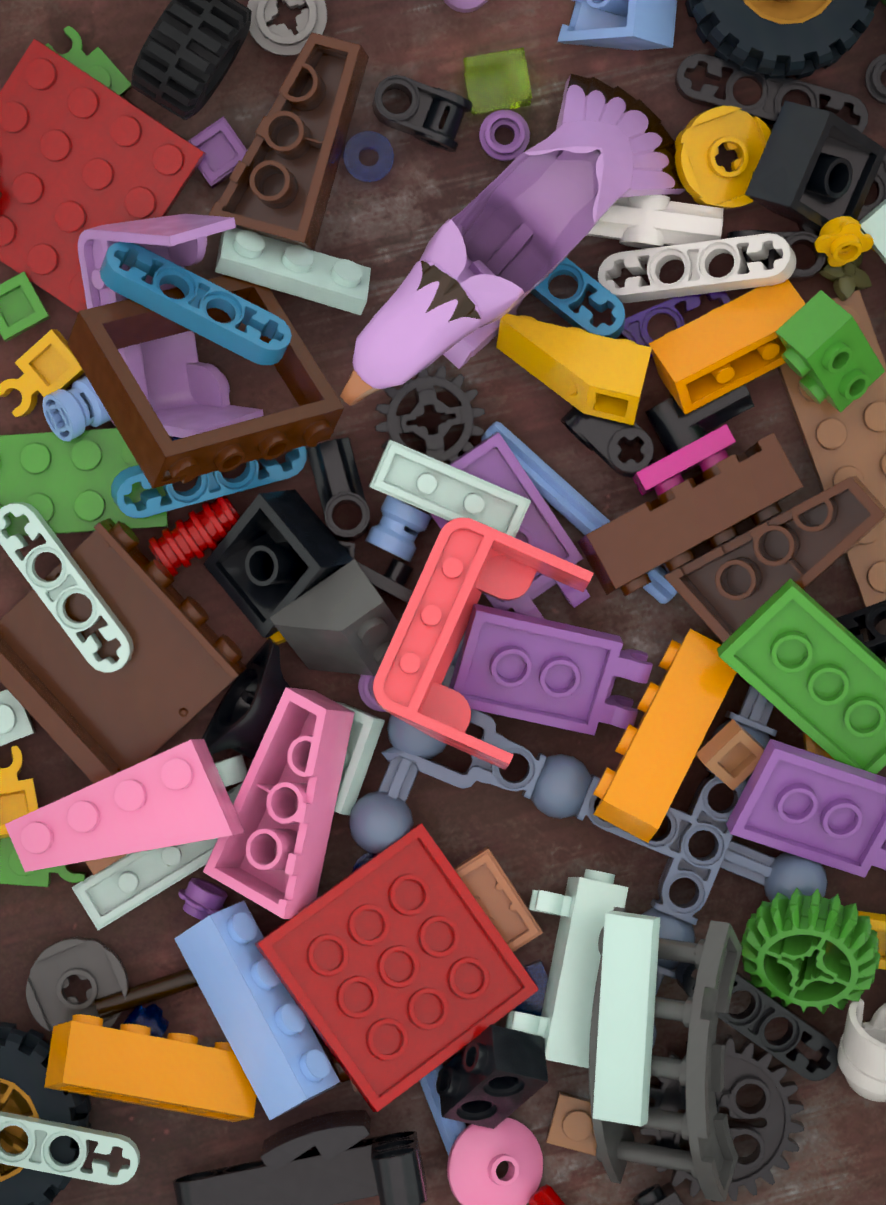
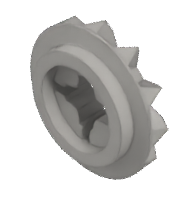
(278, 38)

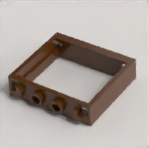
(125, 323)

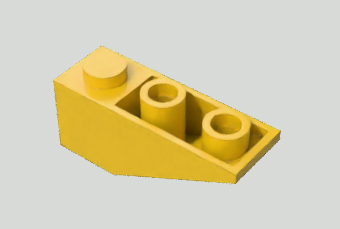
(584, 368)

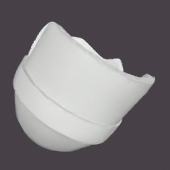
(863, 1052)

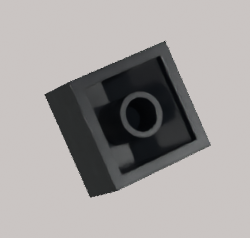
(814, 167)
(274, 556)

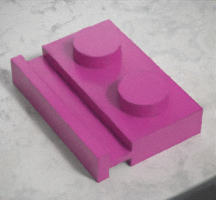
(702, 452)

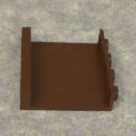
(128, 713)

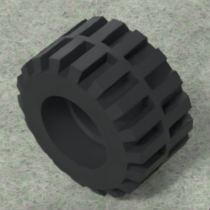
(190, 53)

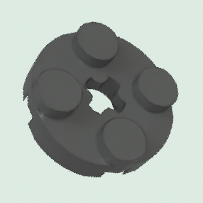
(51, 974)

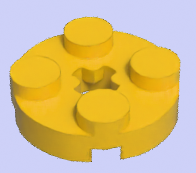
(699, 145)

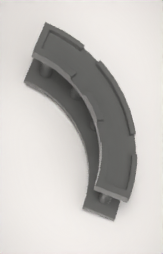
(701, 1071)

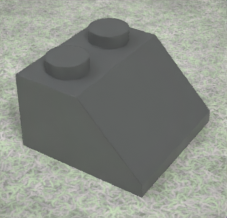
(339, 624)

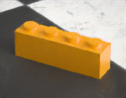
(666, 738)
(148, 1069)

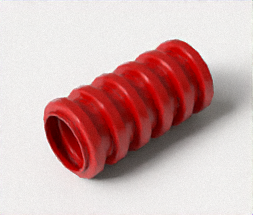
(194, 535)

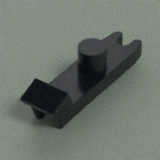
(393, 579)

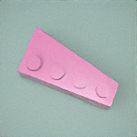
(287, 805)
(139, 809)

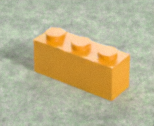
(725, 346)

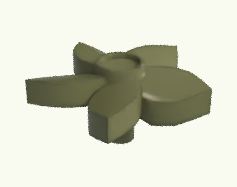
(847, 278)

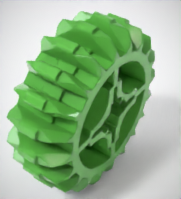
(810, 950)

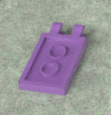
(497, 464)
(546, 671)
(814, 809)

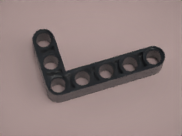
(373, 1167)

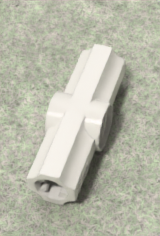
(658, 222)

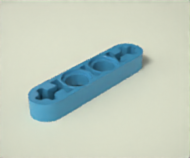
(192, 310)
(207, 486)

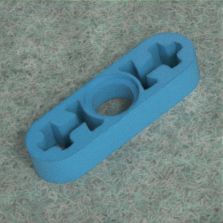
(599, 300)

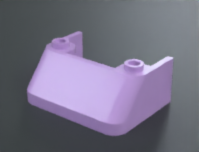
(182, 391)

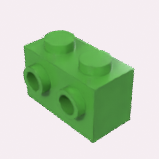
(829, 352)

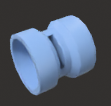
(74, 410)
(398, 528)

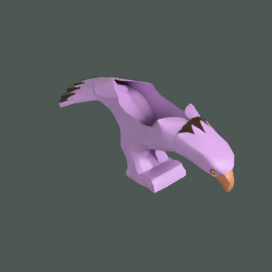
(515, 235)

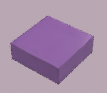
(222, 151)

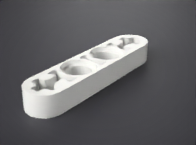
(696, 262)

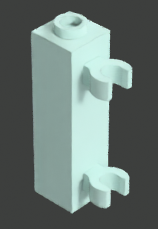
(574, 965)

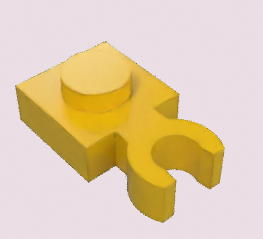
(46, 368)
(16, 796)

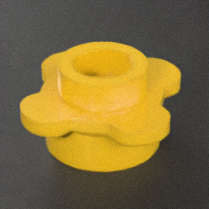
(842, 241)

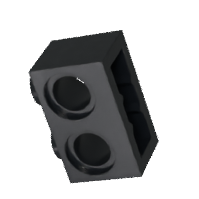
(492, 1076)

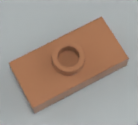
(499, 898)

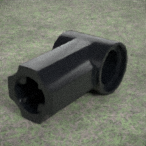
(679, 430)
(338, 484)

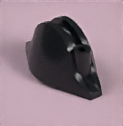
(248, 705)

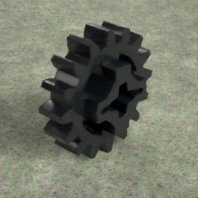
(426, 395)

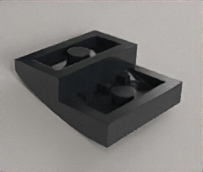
(328, 1132)

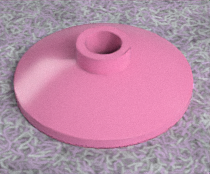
(479, 1152)

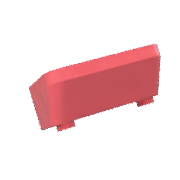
(460, 567)

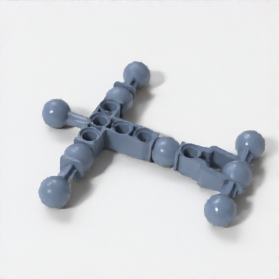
(565, 788)

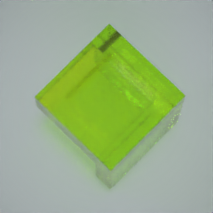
(497, 81)

